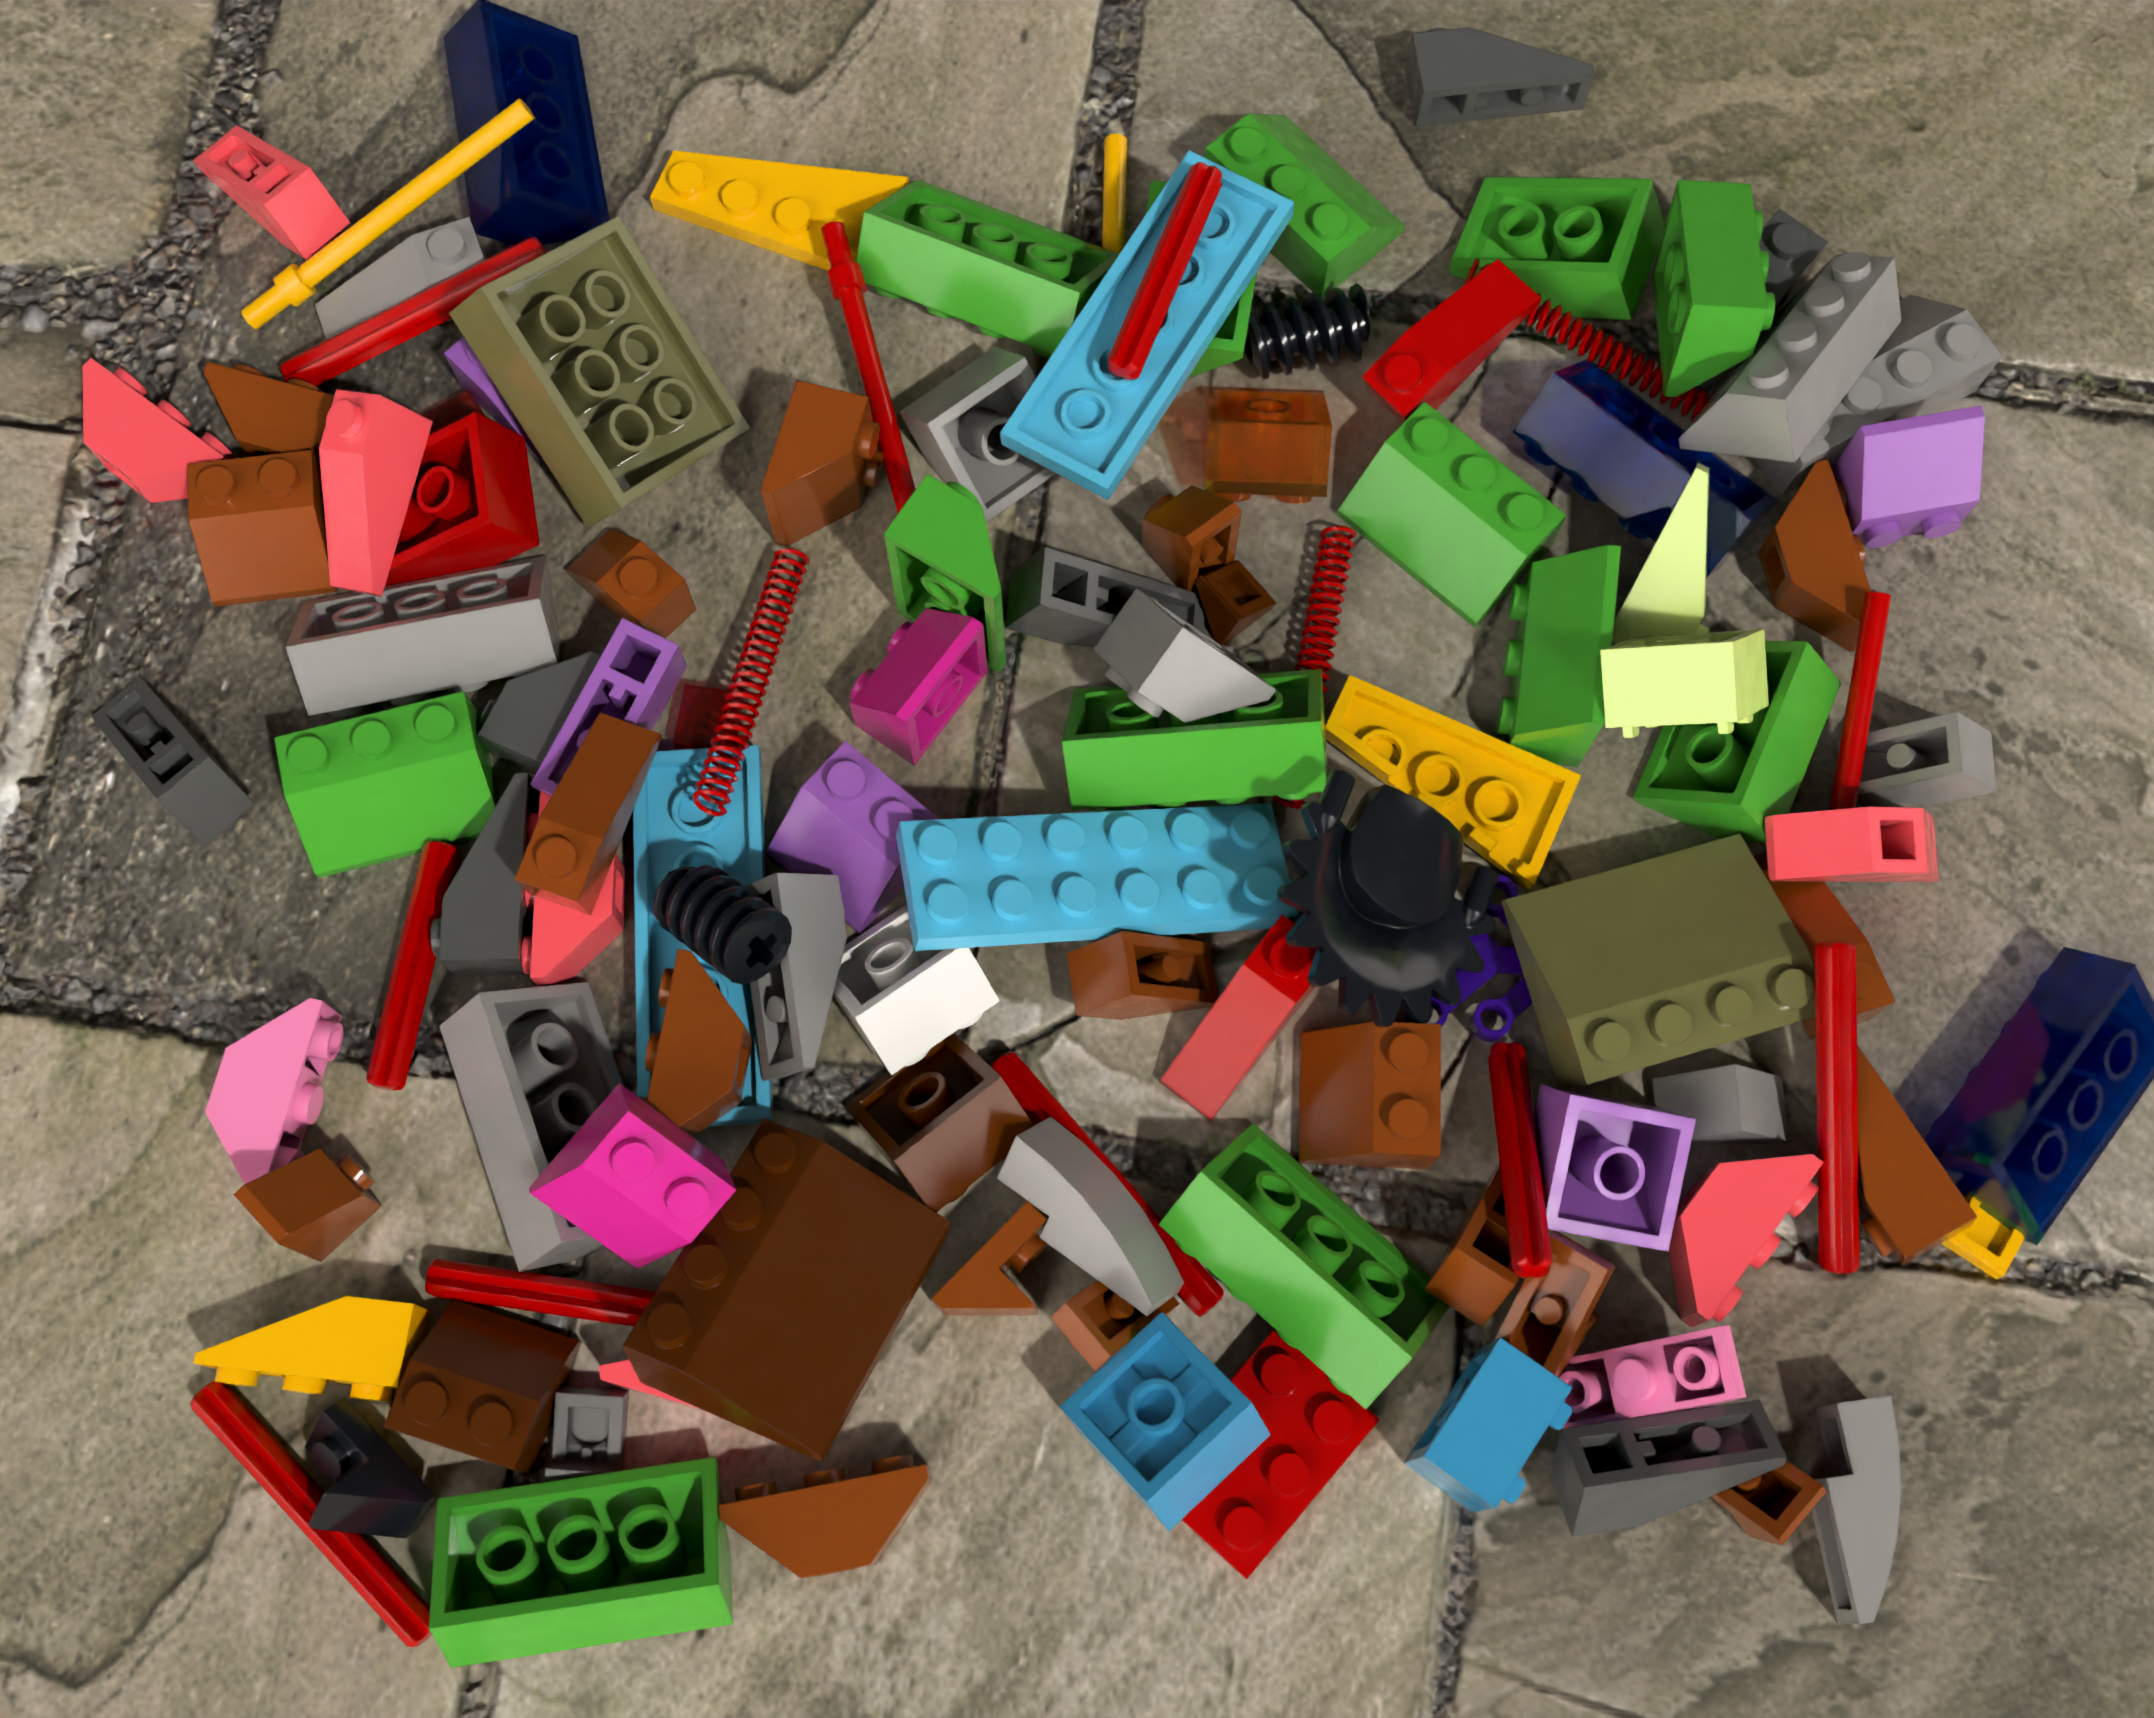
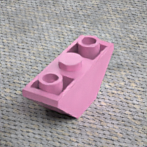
(273, 1088)
(1654, 1377)

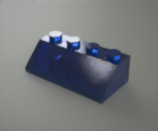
(549, 172)
(1632, 459)
(2050, 1091)

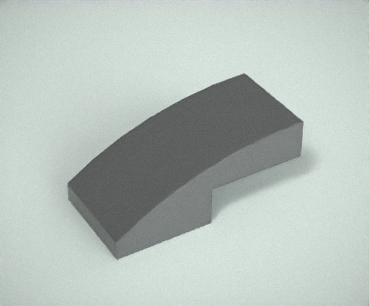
(588, 1431)

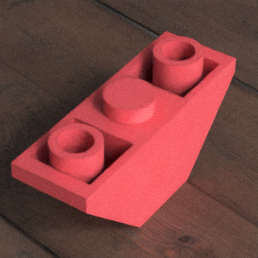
(139, 440)
(1852, 845)
(565, 938)
(1731, 1225)

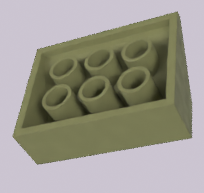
(599, 370)
(1659, 961)

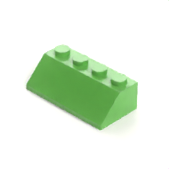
(979, 264)
(1130, 758)
(1306, 1264)
(580, 1563)

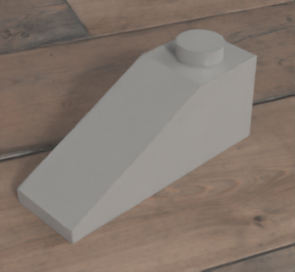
(400, 274)
(797, 994)

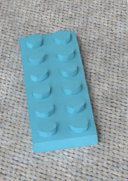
(1096, 423)
(677, 834)
(1091, 875)

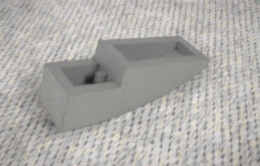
(1091, 1215)
(1861, 1506)

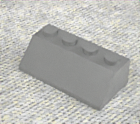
(1802, 363)
(1922, 368)
(425, 637)
(530, 1079)

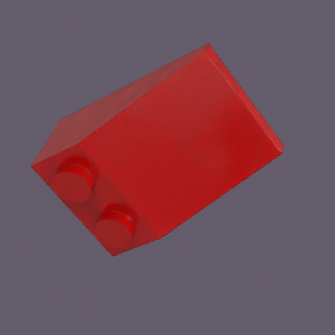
(469, 504)

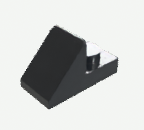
(373, 1487)

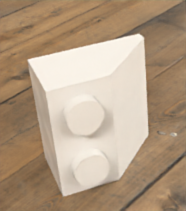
(908, 997)

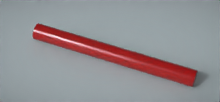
(1860, 700)

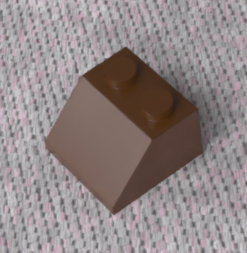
(941, 1121)
(484, 1386)

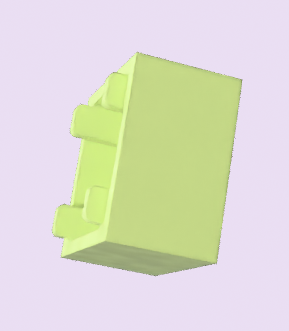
(1685, 680)

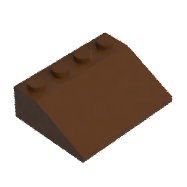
(787, 1292)

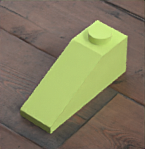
(1672, 582)

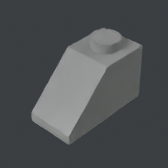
(1928, 762)

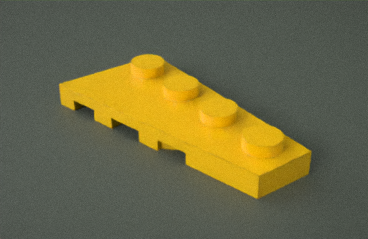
(770, 201)
(1488, 789)

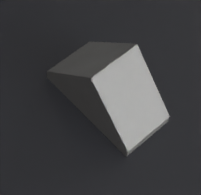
(1728, 1103)

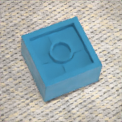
(1166, 1420)
(1490, 1427)

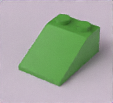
(1568, 239)

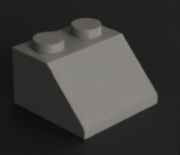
(962, 425)
(1174, 664)

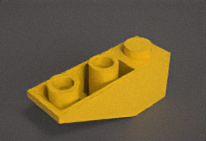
(337, 1342)

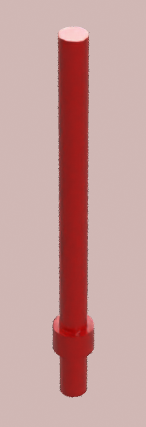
(848, 286)

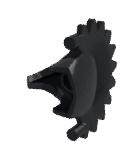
(1385, 901)

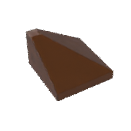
(1232, 600)

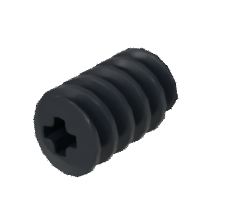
(1308, 330)
(722, 922)

